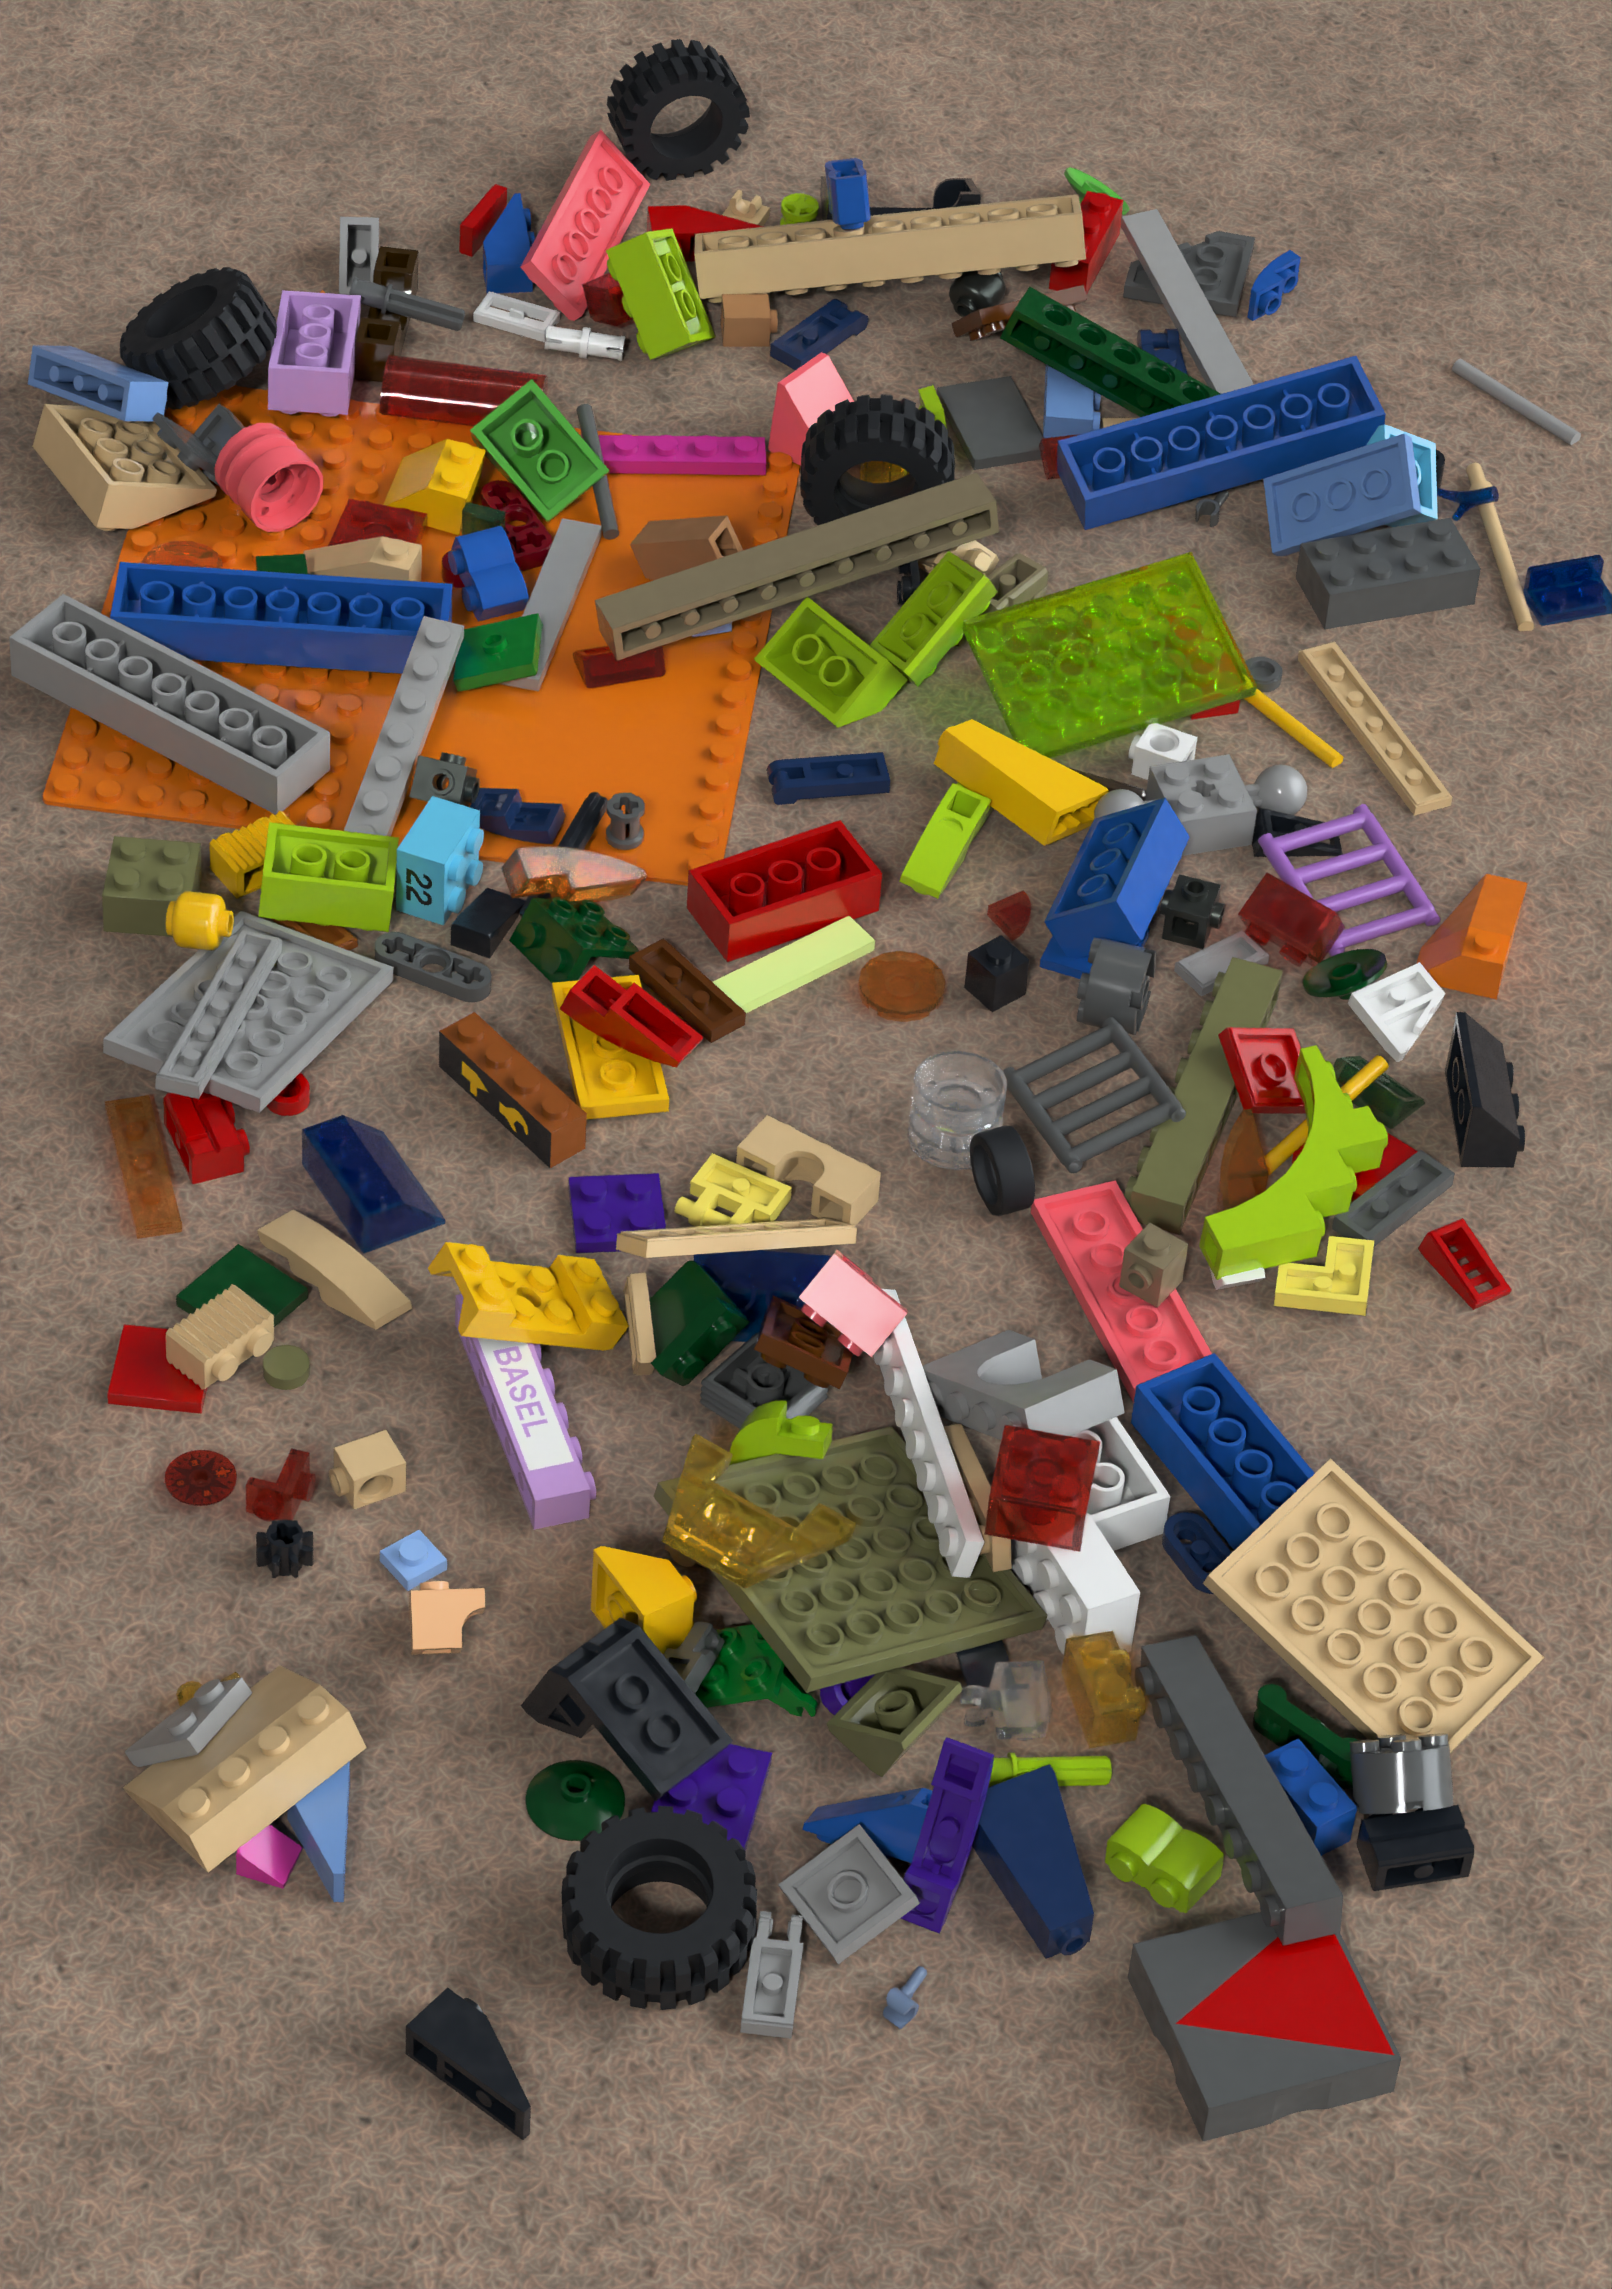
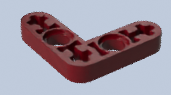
(528, 541)

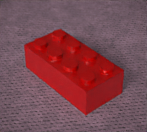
(783, 890)

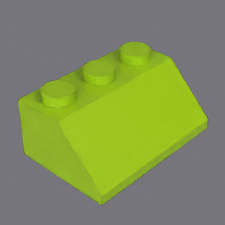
(659, 293)
(934, 618)
(830, 666)
(328, 877)

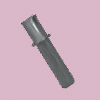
(407, 304)

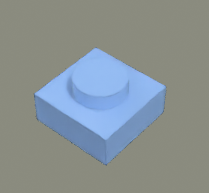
(413, 1560)

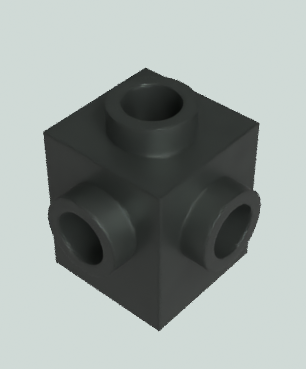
(433, 774)
(1192, 902)

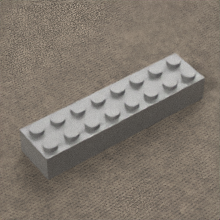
(170, 704)

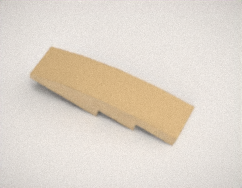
(336, 1268)

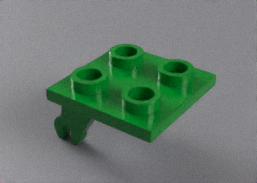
(750, 1672)

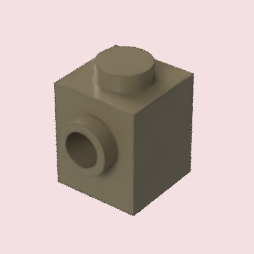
(1153, 1265)

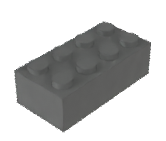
(1387, 573)

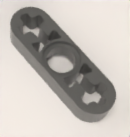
(424, 953)

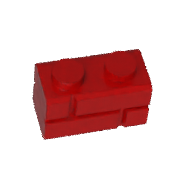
(205, 1136)

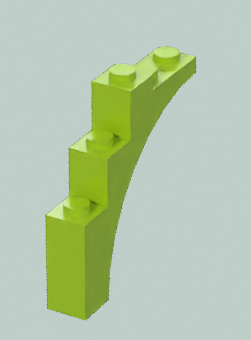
(1288, 1217)

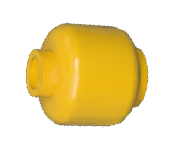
(199, 920)

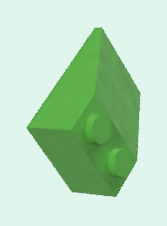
(538, 451)

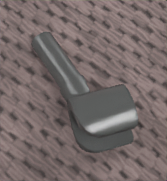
(1211, 507)

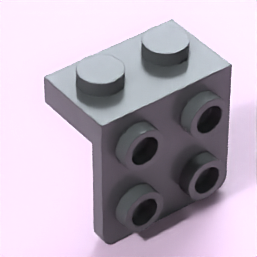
(205, 444)

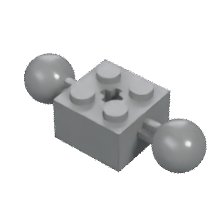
(1213, 799)

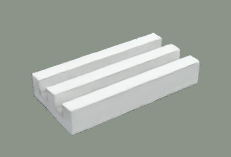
(514, 320)

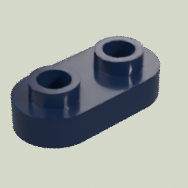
(1200, 1556)

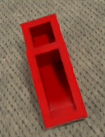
(629, 1019)

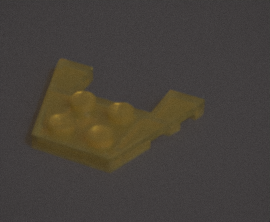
(736, 1534)

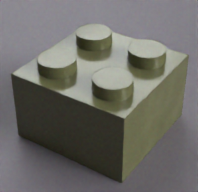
(144, 880)

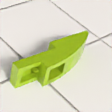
(946, 840)

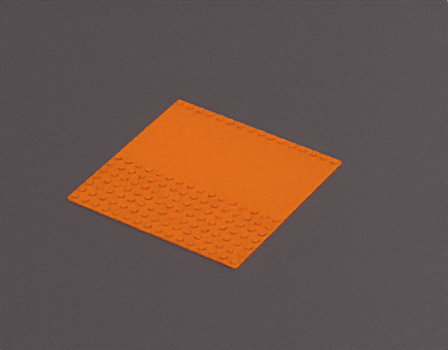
(659, 737)

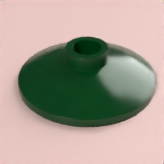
(1345, 973)
(573, 1814)

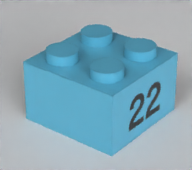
(439, 861)

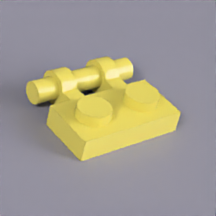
(734, 1189)

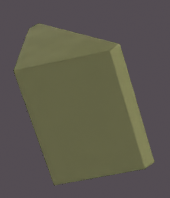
(891, 1715)

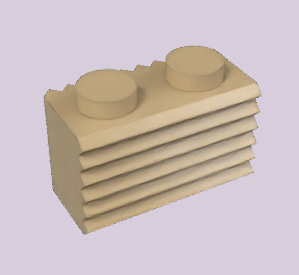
(220, 1337)

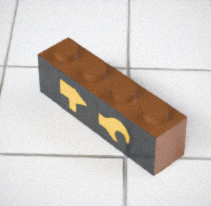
(512, 1090)

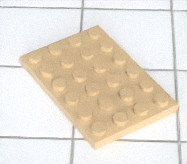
(1371, 1615)

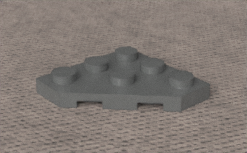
(1217, 265)

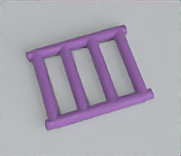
(1380, 850)

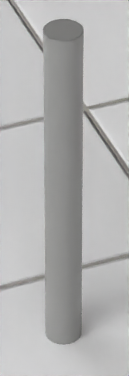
(1516, 402)

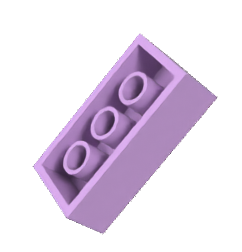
(314, 353)

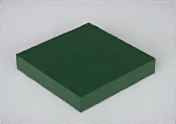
(253, 1276)

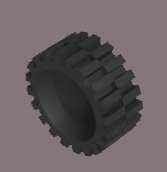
(663, 79)

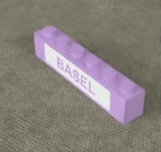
(531, 1428)

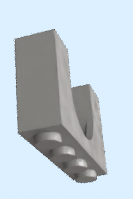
(1003, 1385)

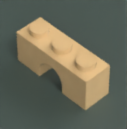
(842, 1185)

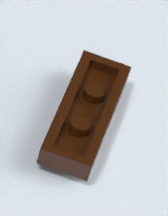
(687, 990)

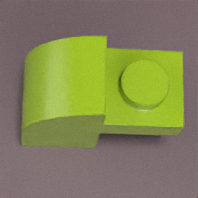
(769, 1433)

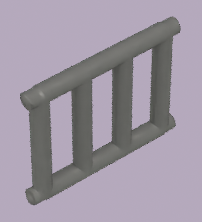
(1129, 1057)

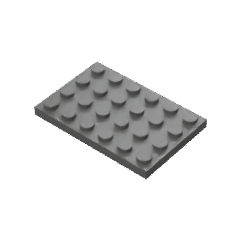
(294, 1017)

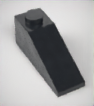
(463, 2051)

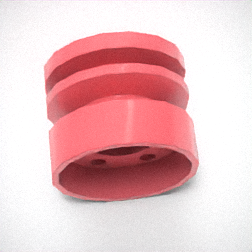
(268, 477)

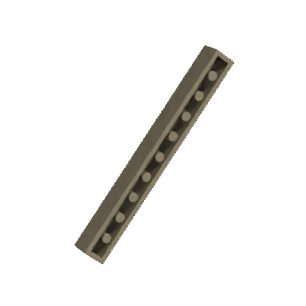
(796, 566)

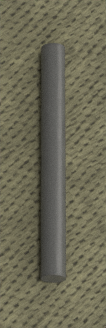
(601, 488)

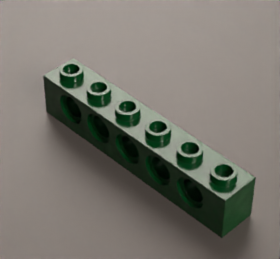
(1098, 357)

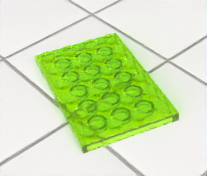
(1109, 657)

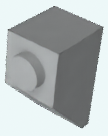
(357, 250)

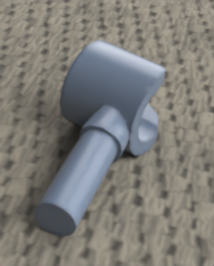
(900, 2006)

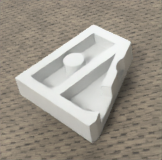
(1398, 1008)

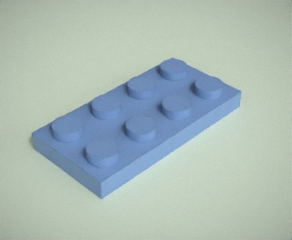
(1342, 494)

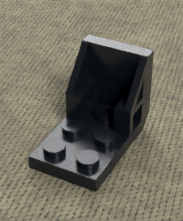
(634, 1702)

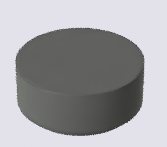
(1265, 673)

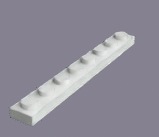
(929, 1450)

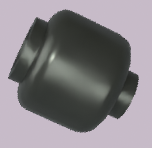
(976, 292)

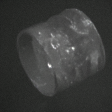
(950, 1103)

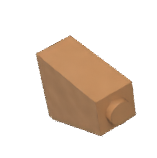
(680, 544)

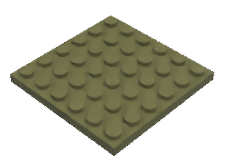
(883, 1592)

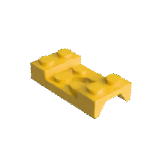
(532, 1303)

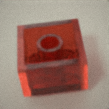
(1042, 1488)

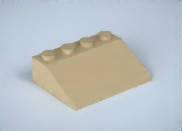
(116, 467)
(252, 1770)

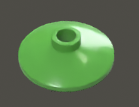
(1083, 182)

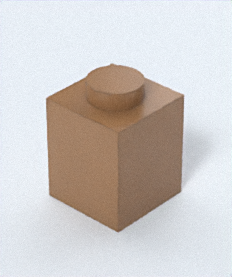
(747, 320)

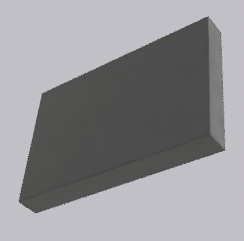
(991, 422)

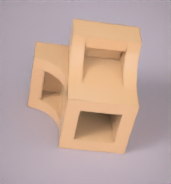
(439, 1615)

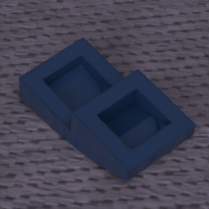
(508, 816)

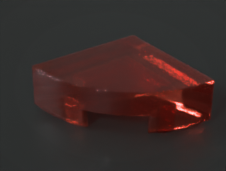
(1011, 914)

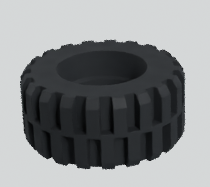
(200, 335)
(866, 433)
(660, 1965)

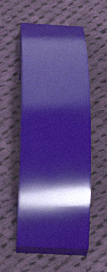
(947, 1831)

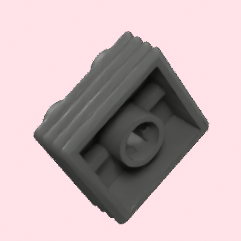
(749, 1381)

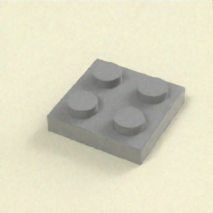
(849, 1894)

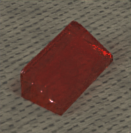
(600, 668)

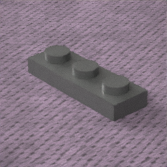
(1394, 1199)

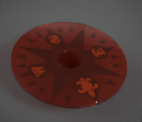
(198, 1466)

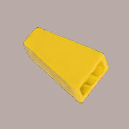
(1022, 784)

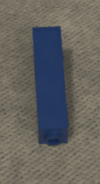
(1035, 1861)

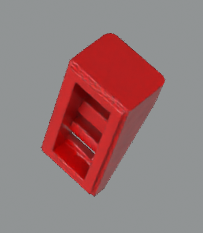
(1436, 1252)

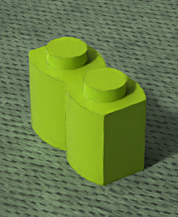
(1164, 1858)

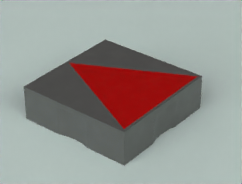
(1261, 2023)

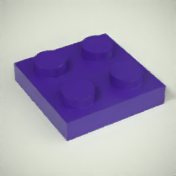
(611, 1205)

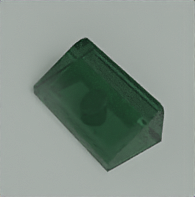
(1385, 1096)

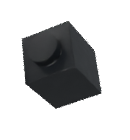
(996, 973)

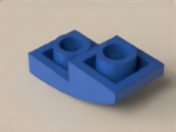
(1275, 279)

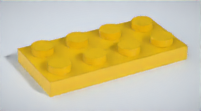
(604, 1076)

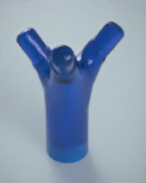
(1469, 499)

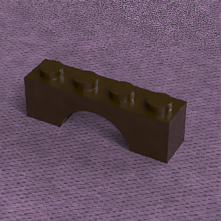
(385, 333)

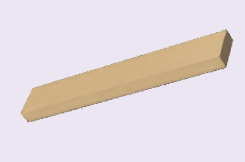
(1375, 728)
(735, 1237)

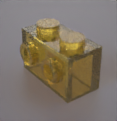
(1102, 1689)

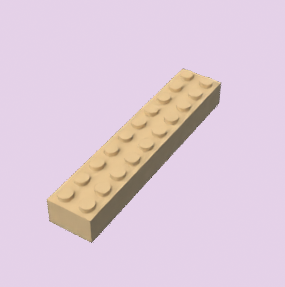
(891, 248)

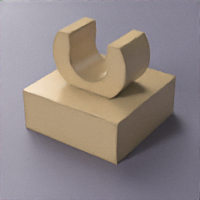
(747, 211)

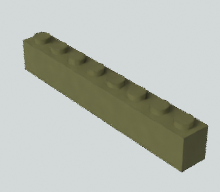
(1205, 1088)

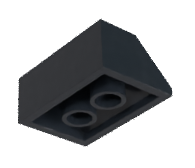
(1482, 1098)

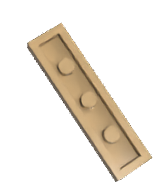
(978, 1489)

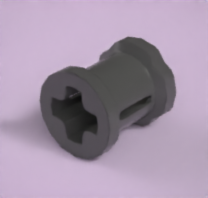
(619, 822)

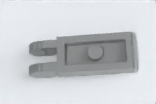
(772, 1980)

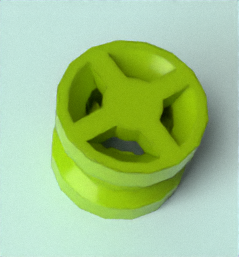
(798, 209)

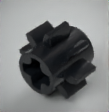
(284, 1548)

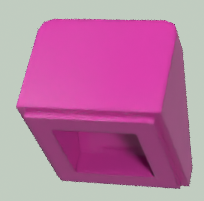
(268, 1857)

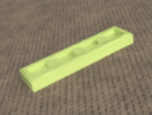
(796, 964)

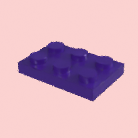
(724, 1790)

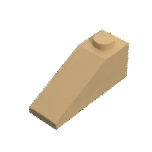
(368, 558)

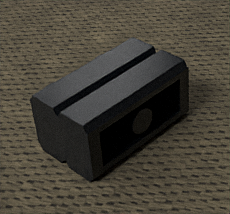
(1415, 1847)

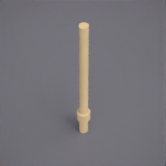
(1501, 552)

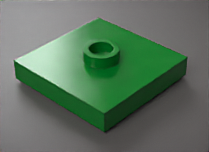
(498, 652)

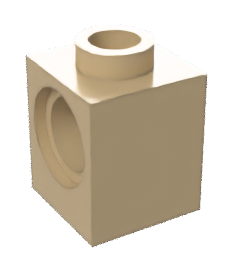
(368, 1470)

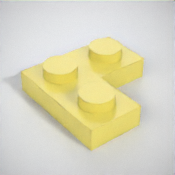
(1336, 1287)

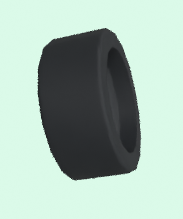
(1002, 1170)

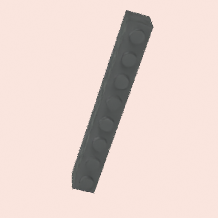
(1240, 1791)

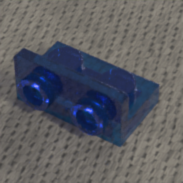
(1567, 590)

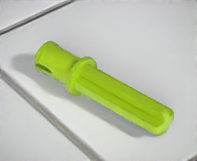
(1068, 1769)

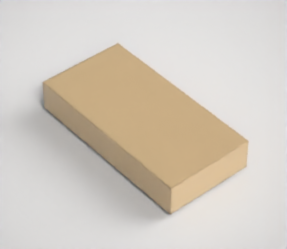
(640, 1324)

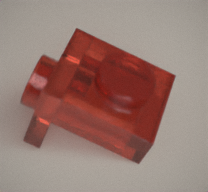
(281, 1499)

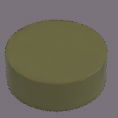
(286, 1367)

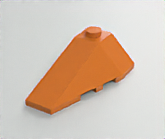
(1476, 938)

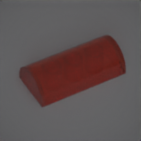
(448, 390)

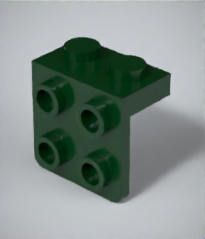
(565, 934)
(691, 1323)

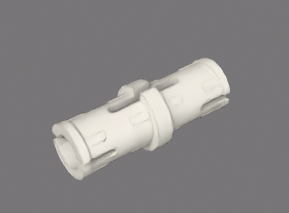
(584, 342)

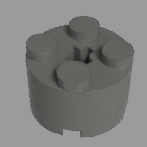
(1116, 984)
(1401, 1774)

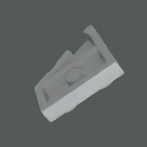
(192, 1724)

